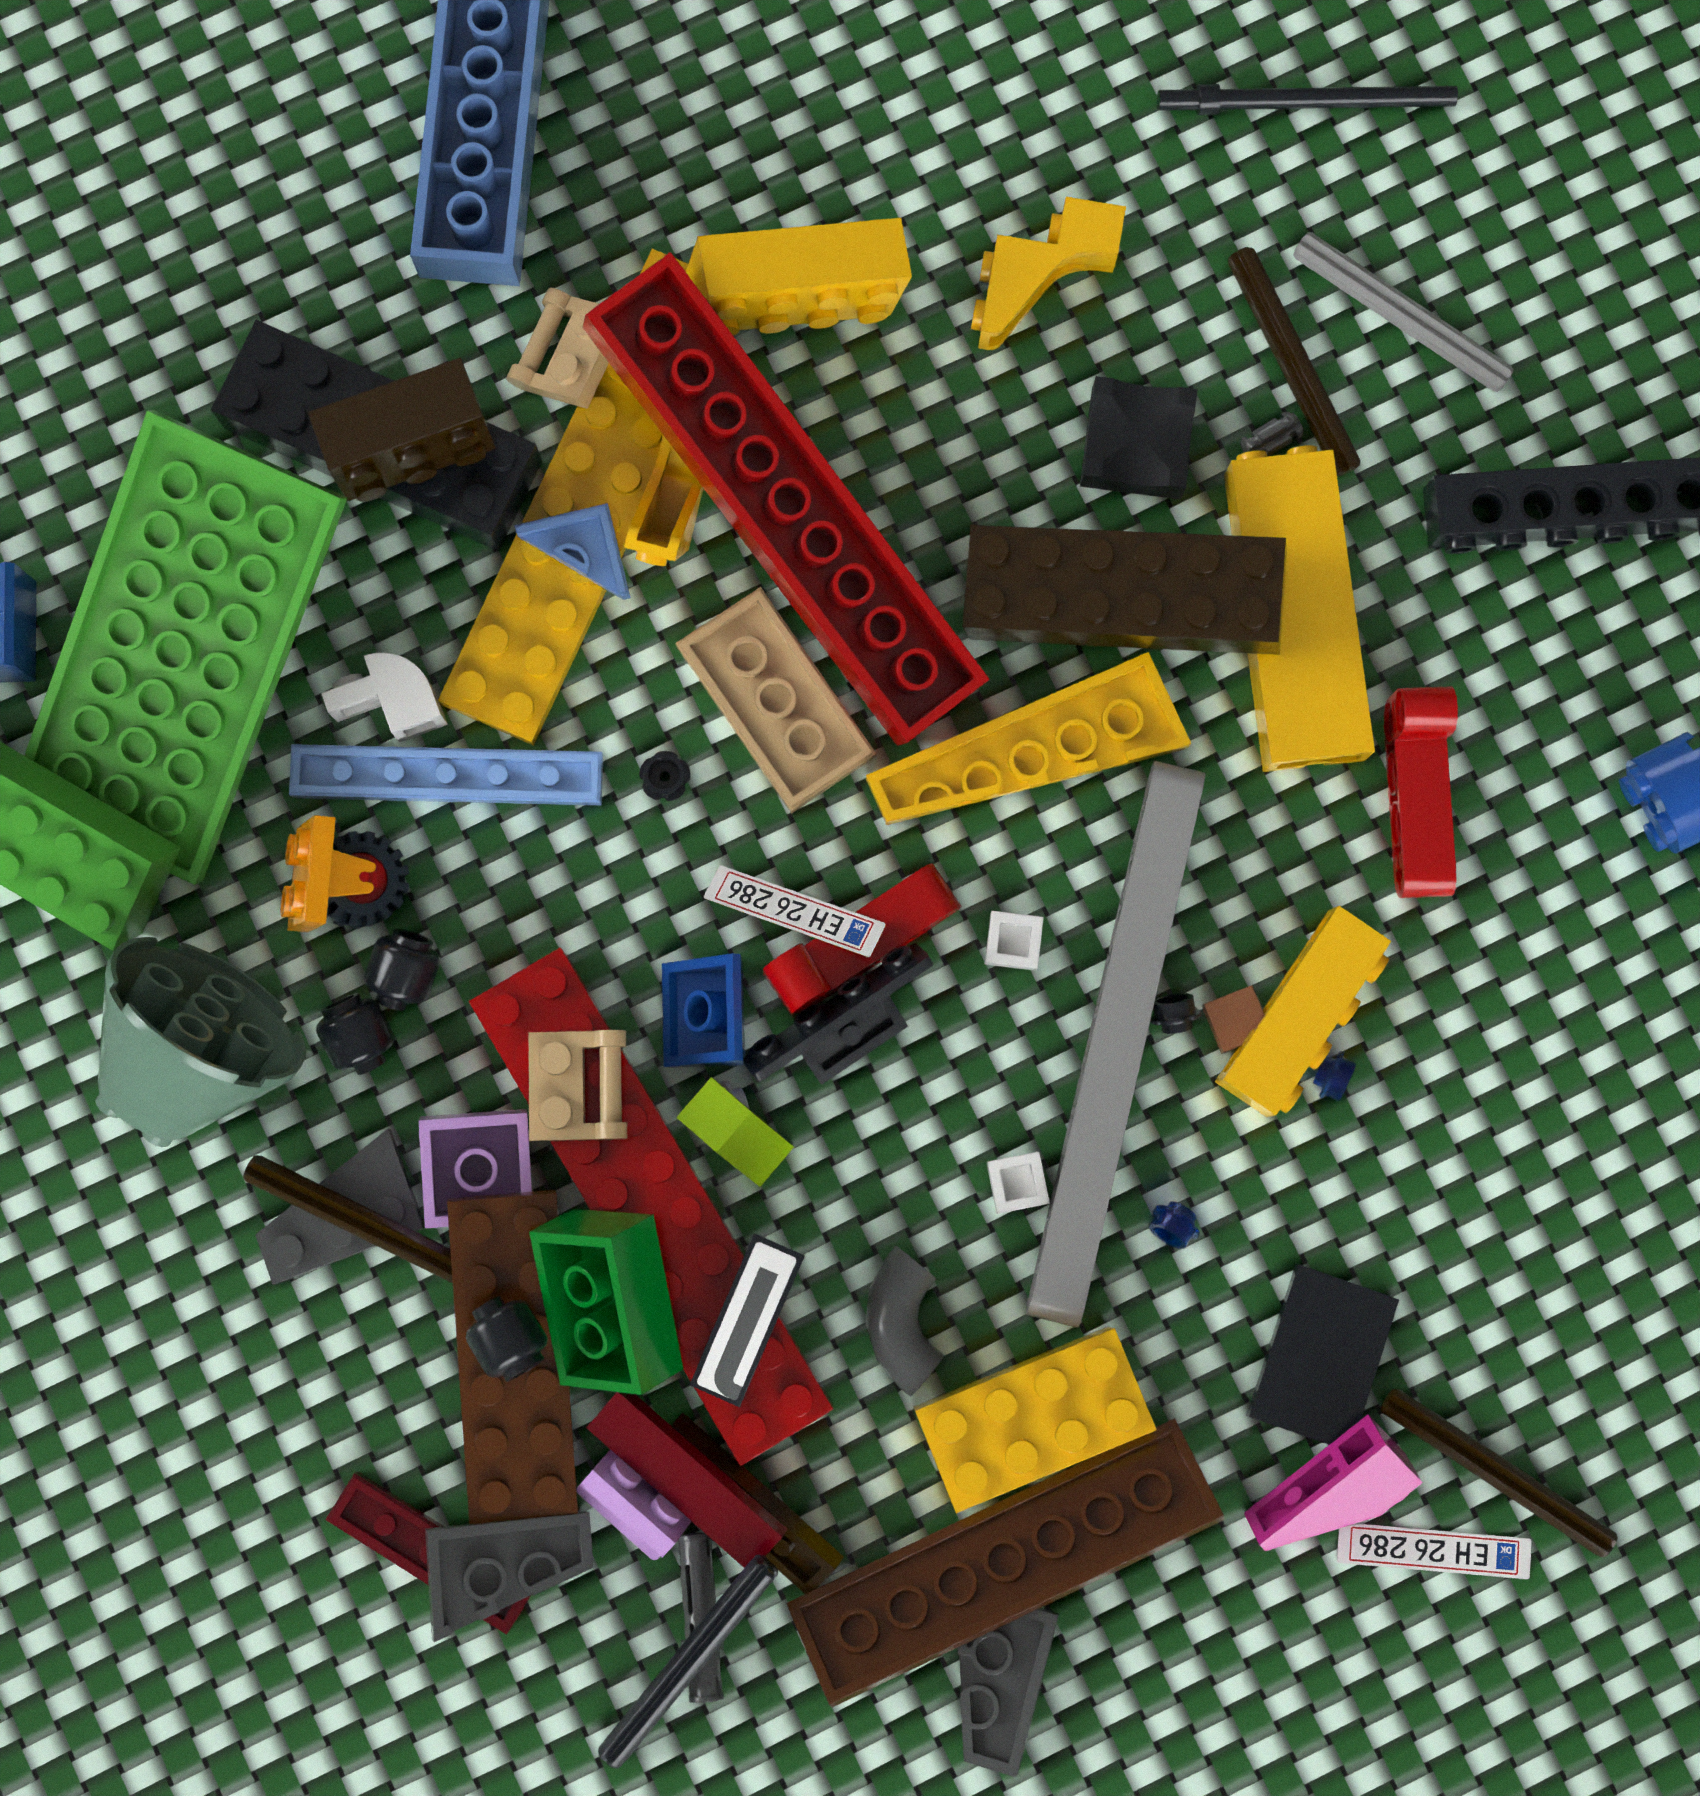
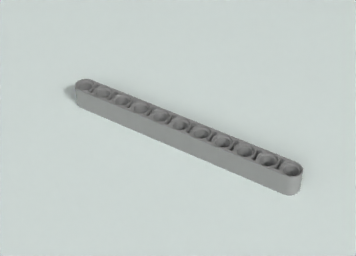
(1115, 1045)

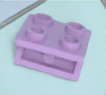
(633, 1506)

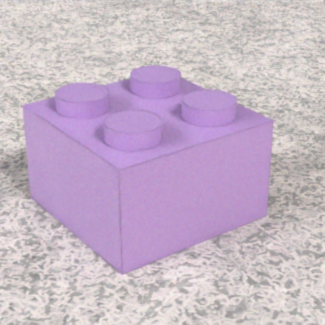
(472, 1158)

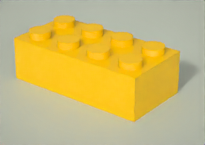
(803, 274)
(1034, 1418)

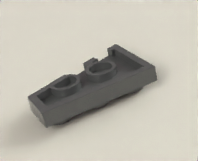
(497, 1563)
(1001, 1689)

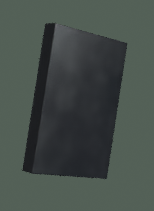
(1322, 1355)

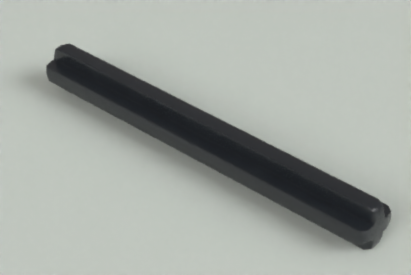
(688, 1661)

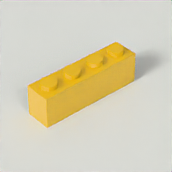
(1304, 1012)

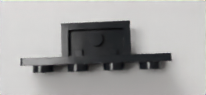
(846, 1025)

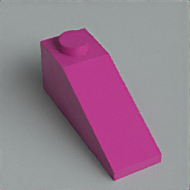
(1340, 1486)

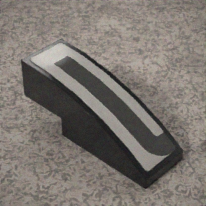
(747, 1320)

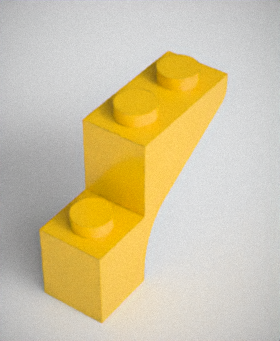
(1023, 269)
(666, 511)

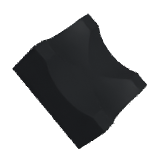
(1138, 438)

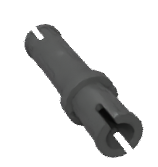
(698, 1599)

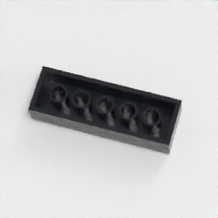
(286, 377)

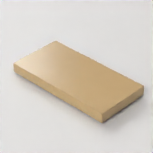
(776, 700)

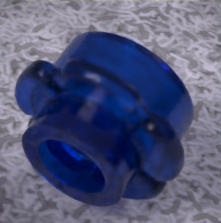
(1334, 1076)
(1174, 1224)

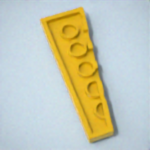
(1068, 734)

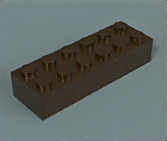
(1125, 589)

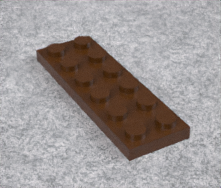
(522, 1428)

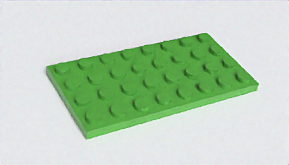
(183, 633)

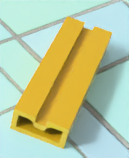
(1314, 693)

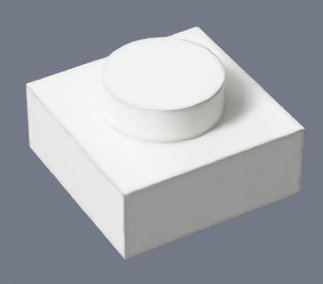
(1013, 940)
(1017, 1182)

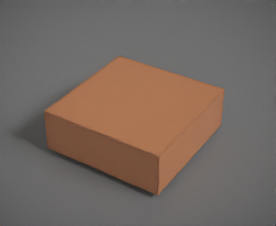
(1233, 1017)

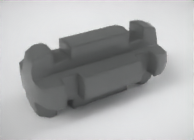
(1274, 435)

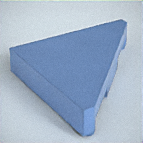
(582, 542)

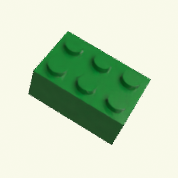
(606, 1300)

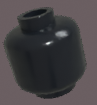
(402, 969)
(355, 1033)
(506, 1338)

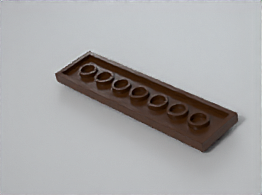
(1003, 1562)

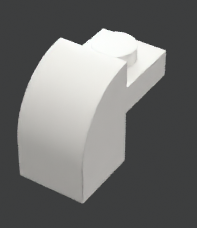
(395, 685)

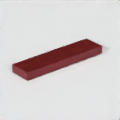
(686, 1478)
(396, 1533)

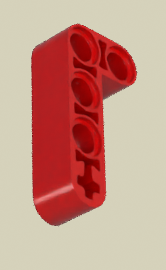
(1419, 789)
(818, 969)

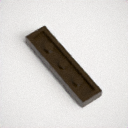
(801, 1552)

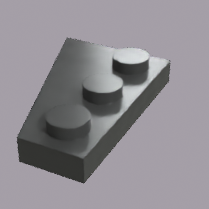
(303, 1242)

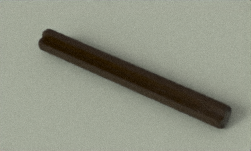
(1293, 359)
(349, 1216)
(1499, 1473)

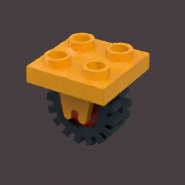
(345, 878)

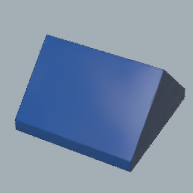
(17, 624)
(703, 1012)

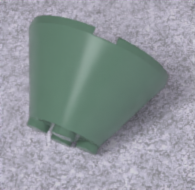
(187, 1040)

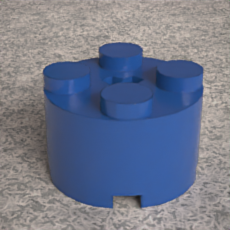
(1669, 792)

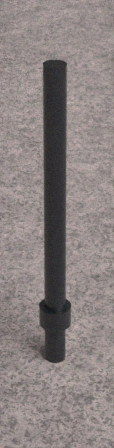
(1210, 99)

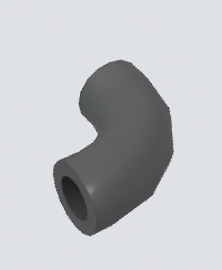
(894, 1321)

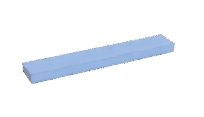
(446, 774)

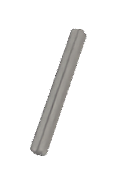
(1403, 312)

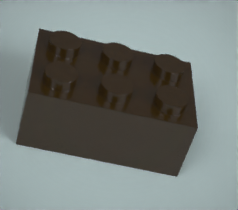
(402, 431)

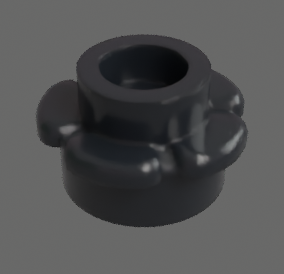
(664, 762)
(1175, 1013)

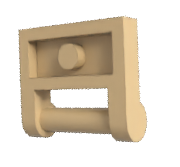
(577, 361)
(559, 1085)

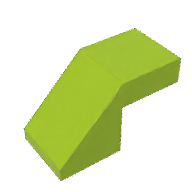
(735, 1132)

